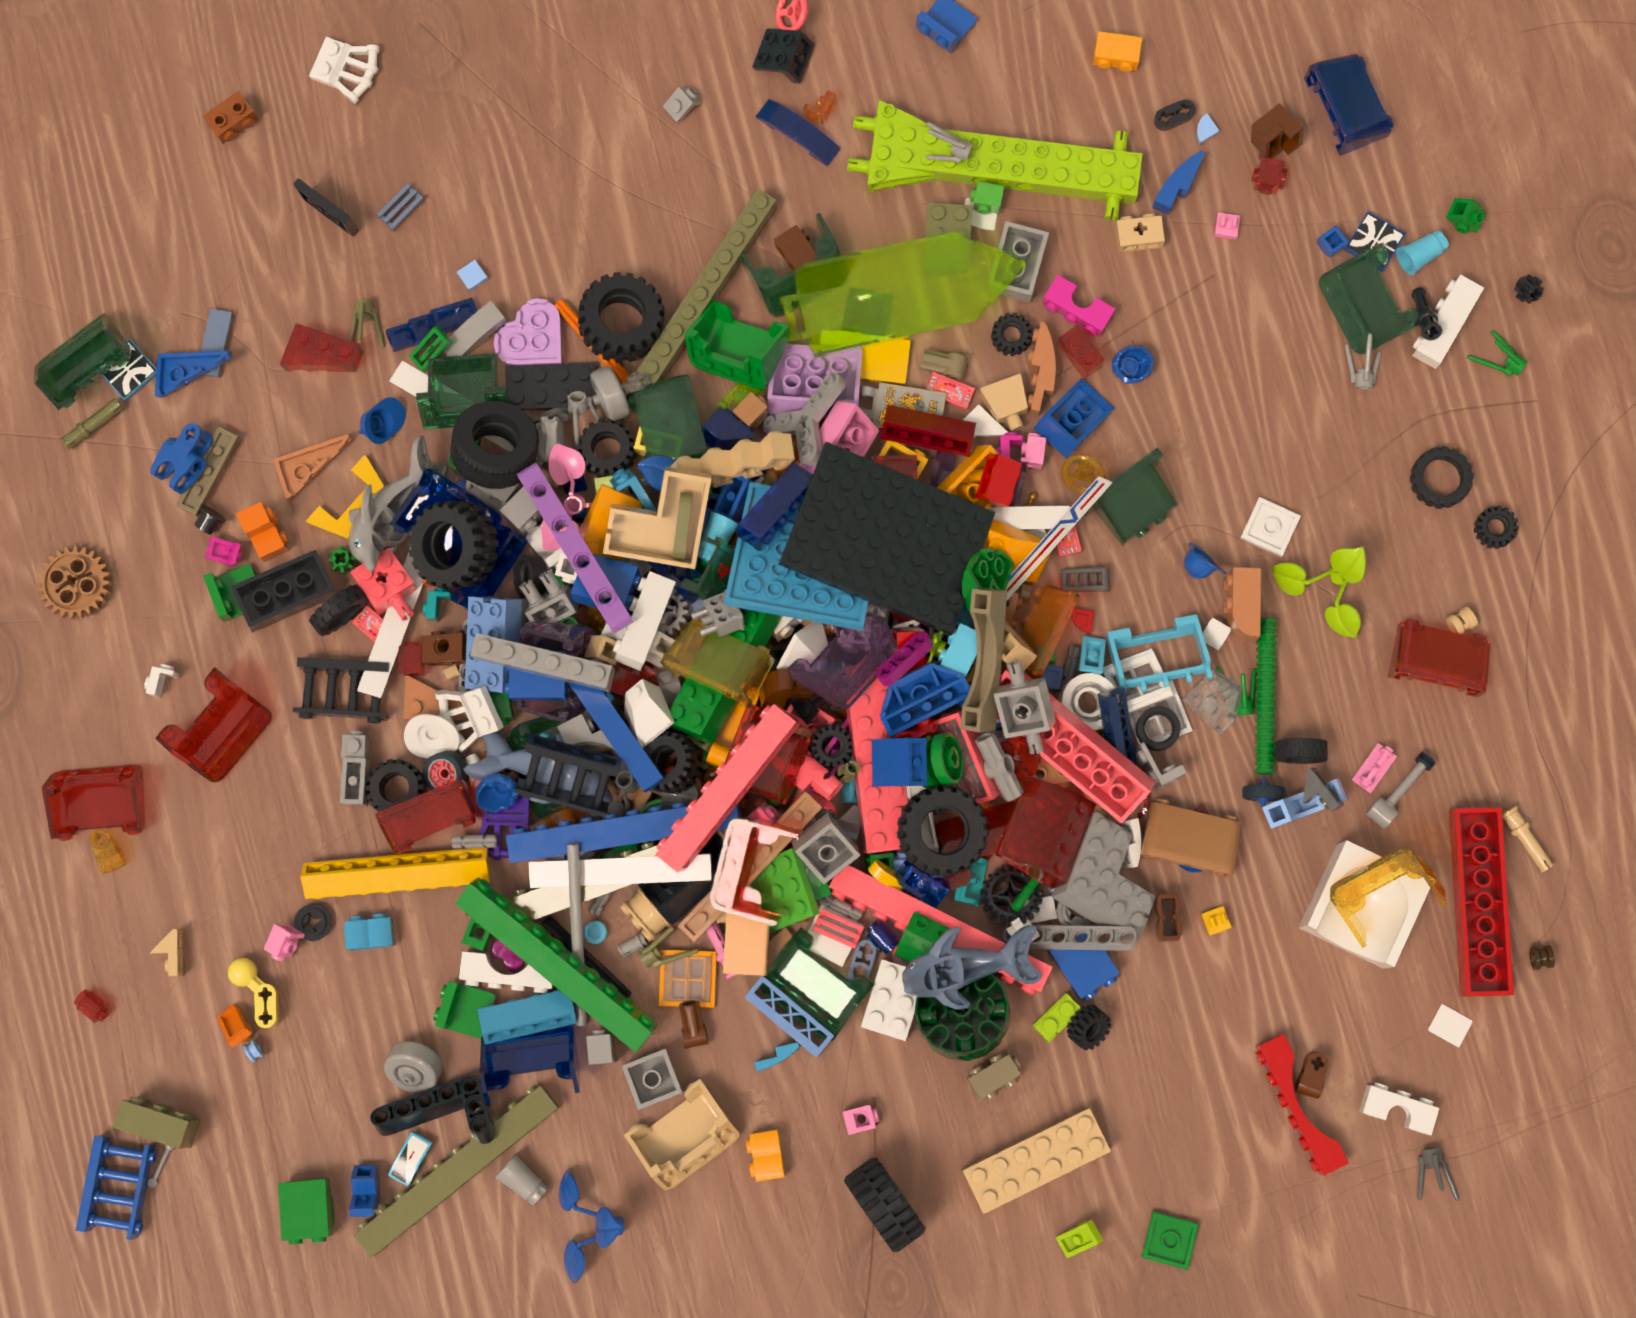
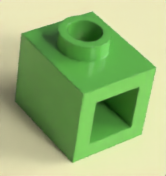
(987, 198)

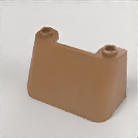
(1191, 838)

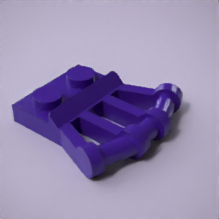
(514, 816)

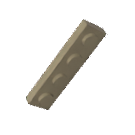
(216, 459)

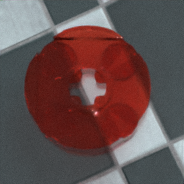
(1030, 762)

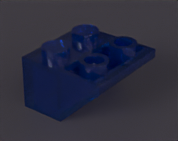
(724, 430)

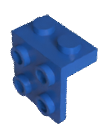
(945, 23)

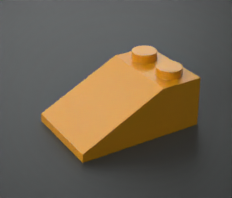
(596, 521)
(1015, 544)

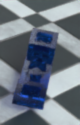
(798, 130)

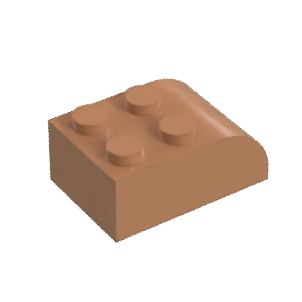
(1243, 603)

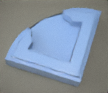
(1206, 129)

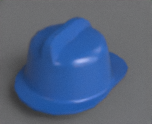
(382, 420)
(1199, 563)

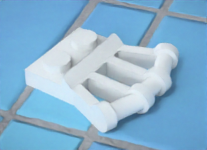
(333, 60)
(479, 710)

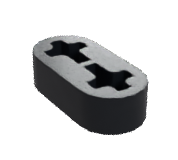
(1172, 110)

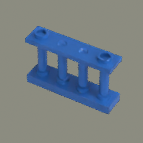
(93, 1195)

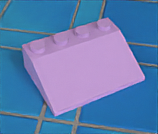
(801, 374)

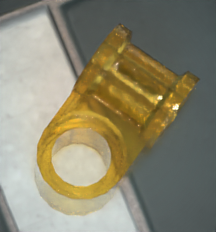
(107, 855)

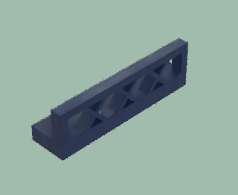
(1111, 721)

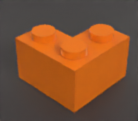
(261, 526)

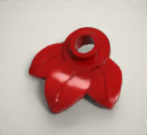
(922, 729)

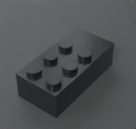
(283, 591)

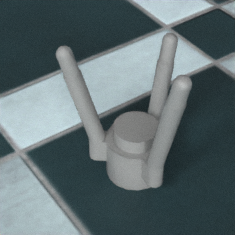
(960, 147)
(1364, 378)
(578, 405)

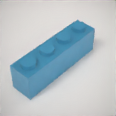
(526, 1016)

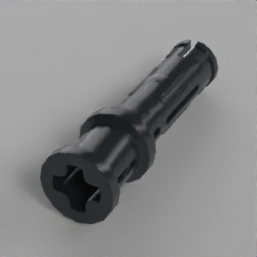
(1427, 318)

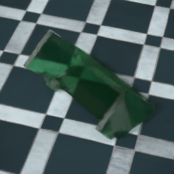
(772, 287)

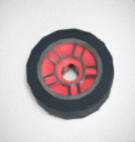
(440, 762)

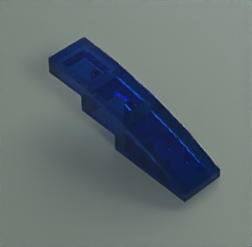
(448, 317)

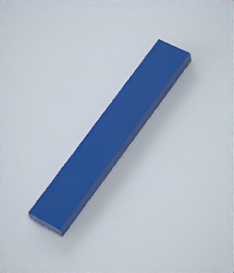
(619, 736)

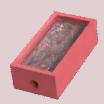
(974, 779)

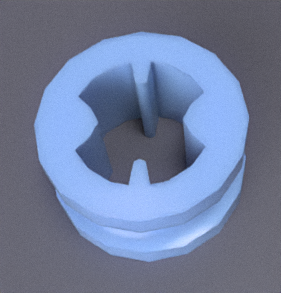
(253, 1050)

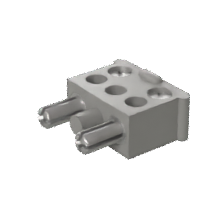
(723, 618)

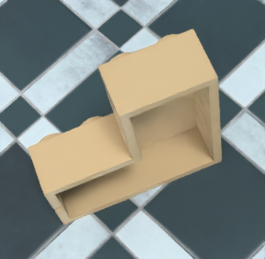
(650, 533)

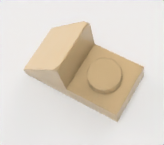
(173, 946)

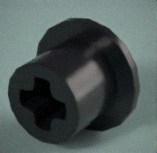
(208, 519)

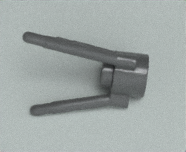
(1435, 1159)

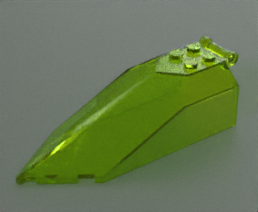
(896, 291)

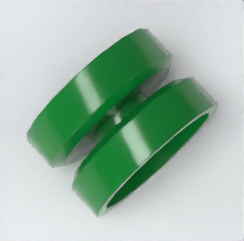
(943, 760)

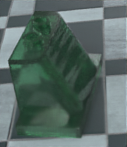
(456, 385)
(1135, 500)

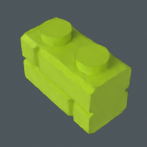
(1056, 1017)

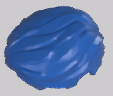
(1133, 364)
(496, 793)

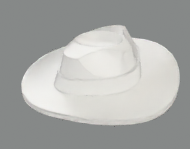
(430, 735)

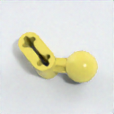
(243, 973)

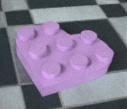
(532, 337)

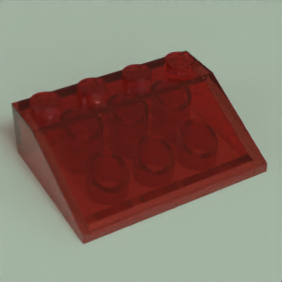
(1046, 831)

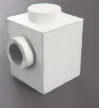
(565, 570)

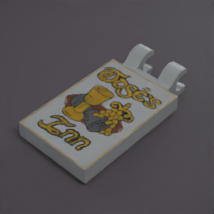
(904, 397)

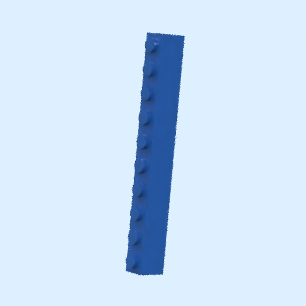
(599, 834)

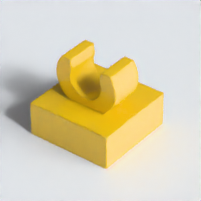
(1216, 920)

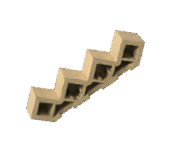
(743, 459)

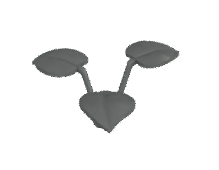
(629, 785)

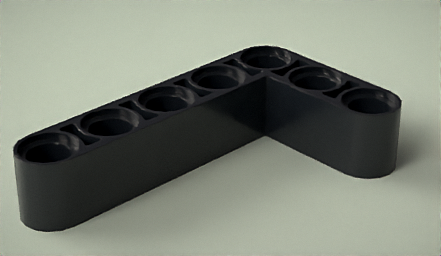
(439, 1107)

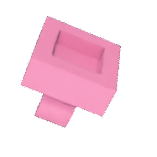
(1227, 226)

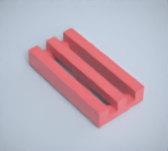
(820, 921)

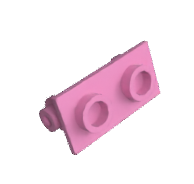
(1374, 767)

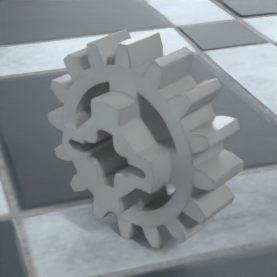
(666, 624)

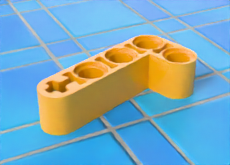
(722, 745)

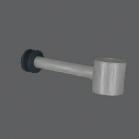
(1382, 810)

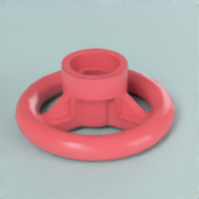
(796, 12)

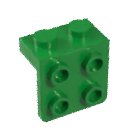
(460, 1008)

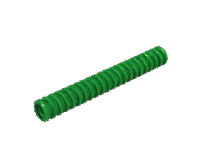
(1266, 699)

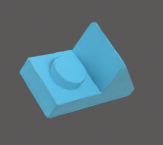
(1092, 655)

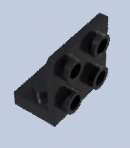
(785, 53)

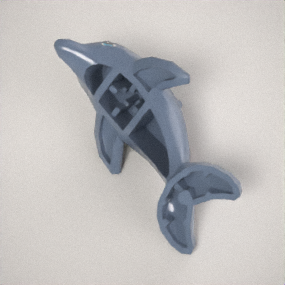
(502, 757)
(949, 968)

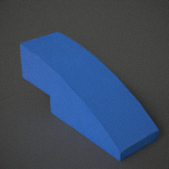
(1178, 183)

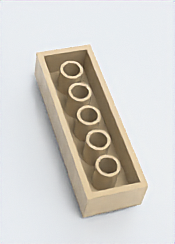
(1036, 1160)

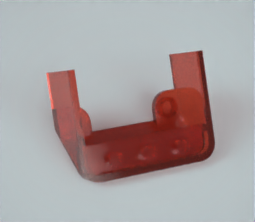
(428, 814)
(735, 864)

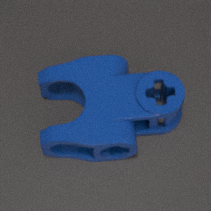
(184, 457)

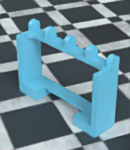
(1182, 627)

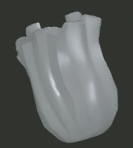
(549, 434)

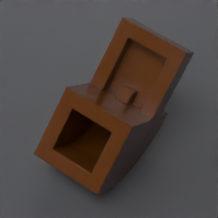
(779, 687)

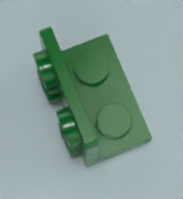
(222, 594)

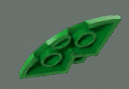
(986, 570)

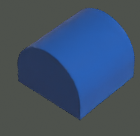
(1332, 241)

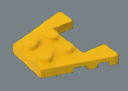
(342, 526)

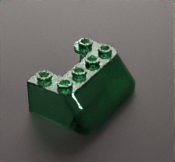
(80, 360)

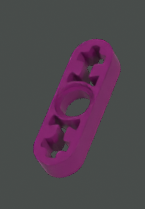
(915, 648)

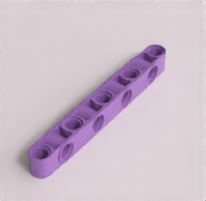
(575, 548)

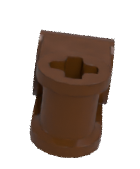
(1311, 1080)

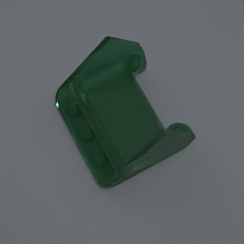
(1364, 302)
(815, 985)

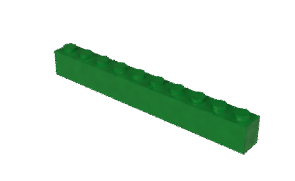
(556, 964)

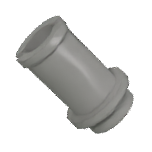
(632, 945)

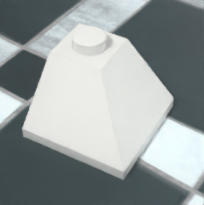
(804, 644)
(646, 712)

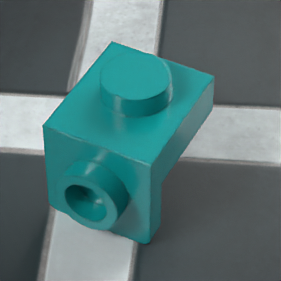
(432, 606)

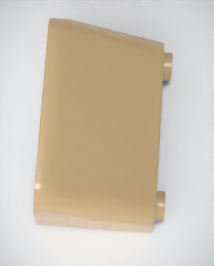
(683, 1138)

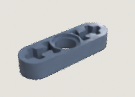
(870, 957)

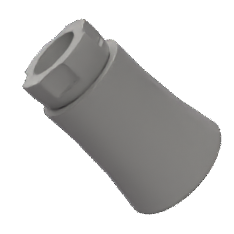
(521, 1180)

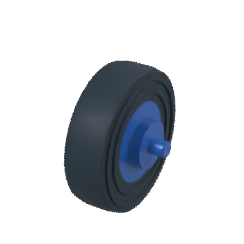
(1263, 792)

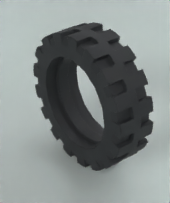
(1458, 461)
(338, 610)

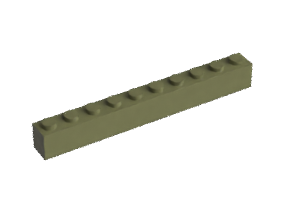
(709, 284)
(455, 1172)

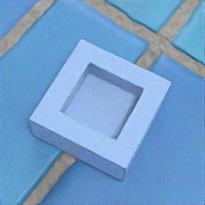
(472, 275)

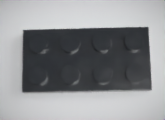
(547, 384)

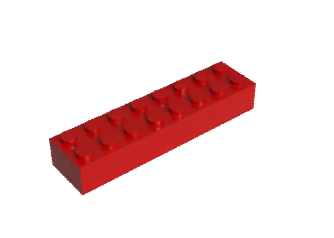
(1481, 902)

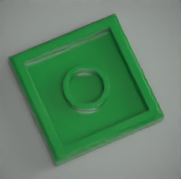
(1169, 1240)

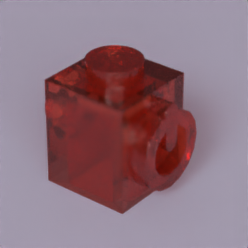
(1269, 176)

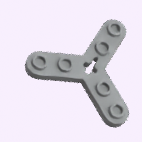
(793, 422)

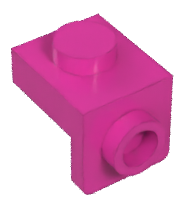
(1008, 440)
(223, 551)

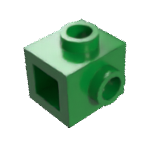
(1466, 215)

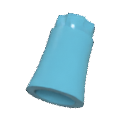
(1421, 252)
(717, 526)

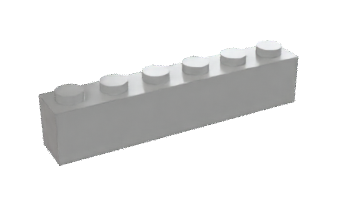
(542, 662)

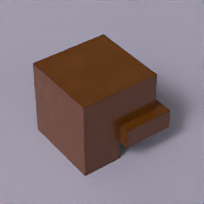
(1276, 132)

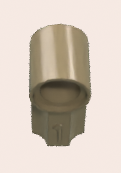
(950, 365)

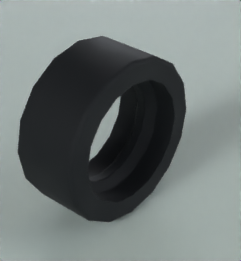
(528, 568)
(1167, 713)

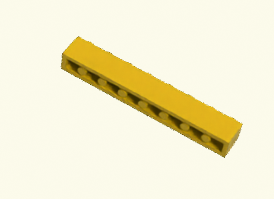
(395, 873)

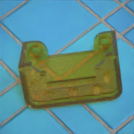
(719, 662)

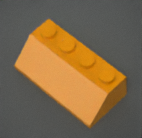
(967, 476)

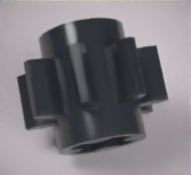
(1529, 289)

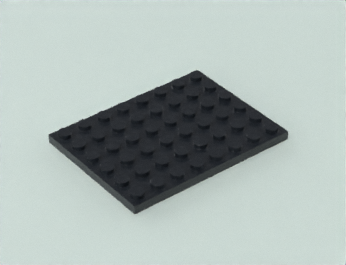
(886, 538)

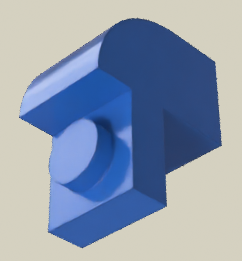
(365, 1190)

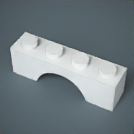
(478, 968)

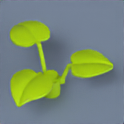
(1347, 566)

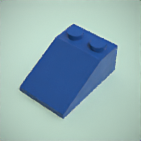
(1073, 418)

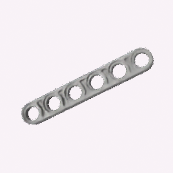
(1091, 943)

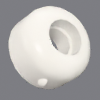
(1083, 683)

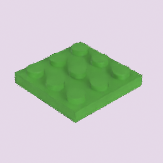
(786, 890)

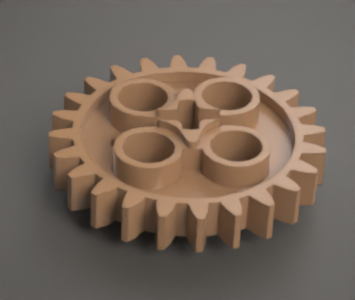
(82, 600)

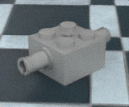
(1034, 697)

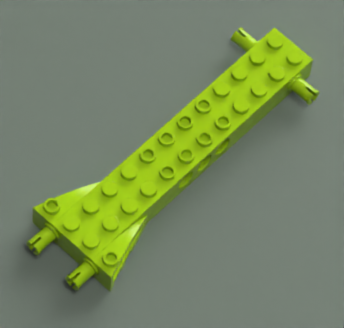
(1015, 163)

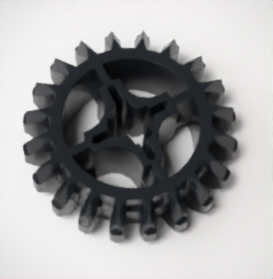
(1003, 899)

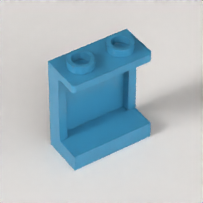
(624, 478)

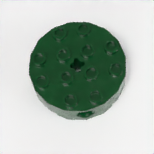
(969, 1034)

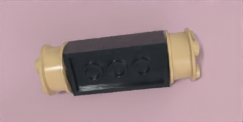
(671, 898)

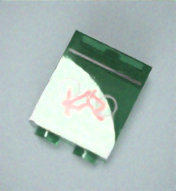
(717, 572)

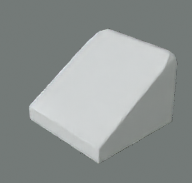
(1215, 633)

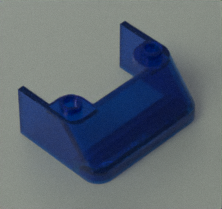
(529, 1054)

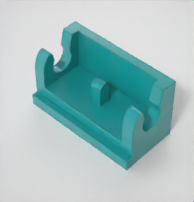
(970, 893)

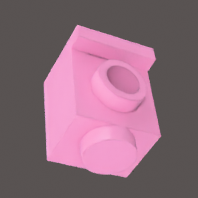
(1033, 451)
(282, 941)
(854, 1126)

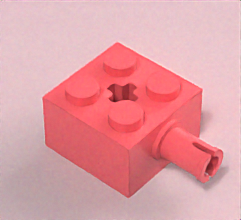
(386, 594)

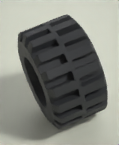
(601, 431)
(687, 761)
(384, 773)

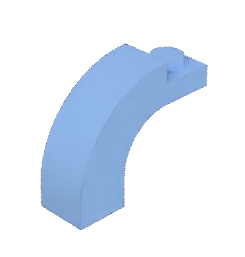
(1292, 808)

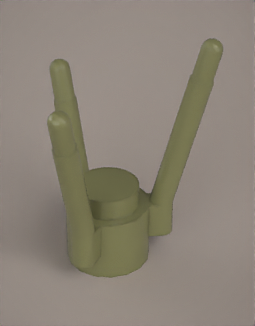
(363, 312)
(651, 954)

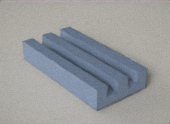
(394, 201)

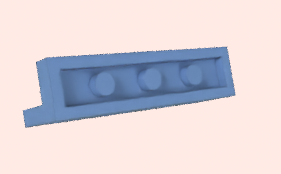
(783, 1023)

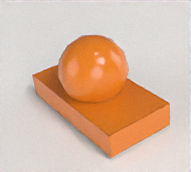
(234, 1026)

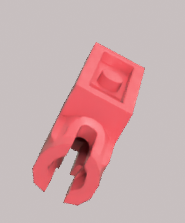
(815, 775)

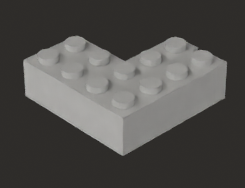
(1096, 886)

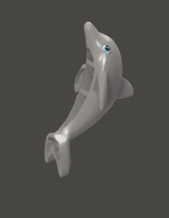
(371, 523)

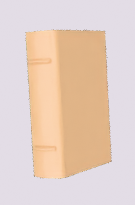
(745, 946)

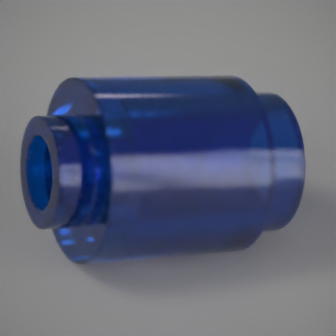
(882, 937)

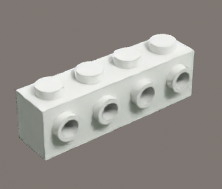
(1451, 316)
(646, 616)

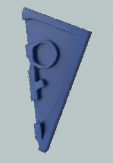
(181, 368)

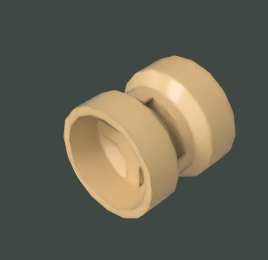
(1462, 621)

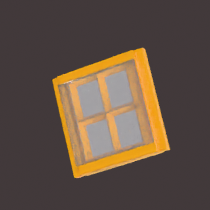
(688, 979)

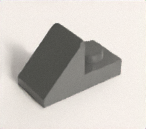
(1317, 785)

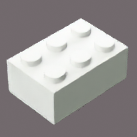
(889, 1007)

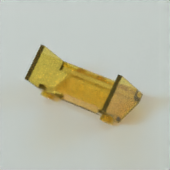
(1350, 892)

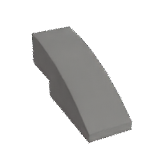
(475, 330)

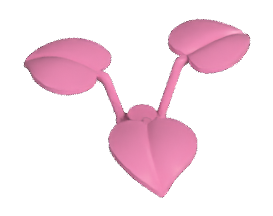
(565, 466)

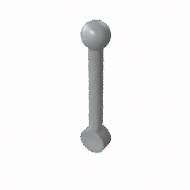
(153, 1181)

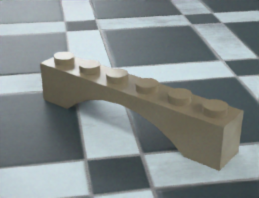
(988, 614)

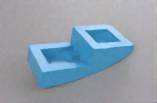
(783, 1053)

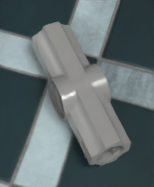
(999, 766)

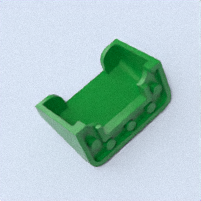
(734, 348)

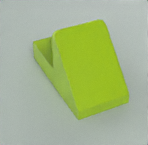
(1079, 1238)

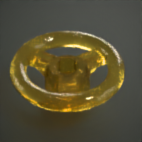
(1086, 464)

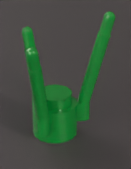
(1514, 362)
(1246, 702)

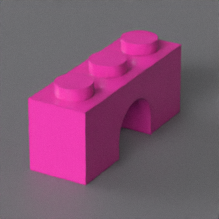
(1092, 319)

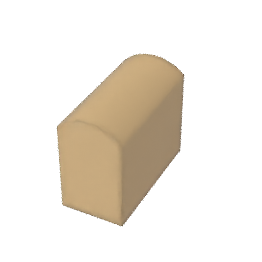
(451, 672)

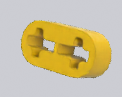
(884, 874)

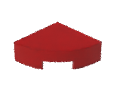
(1083, 619)

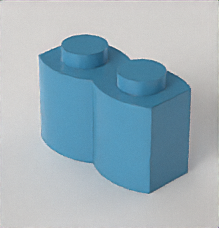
(369, 933)

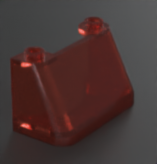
(1441, 657)
(94, 800)

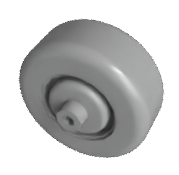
(609, 394)
(413, 1067)

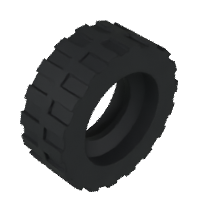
(1301, 750)

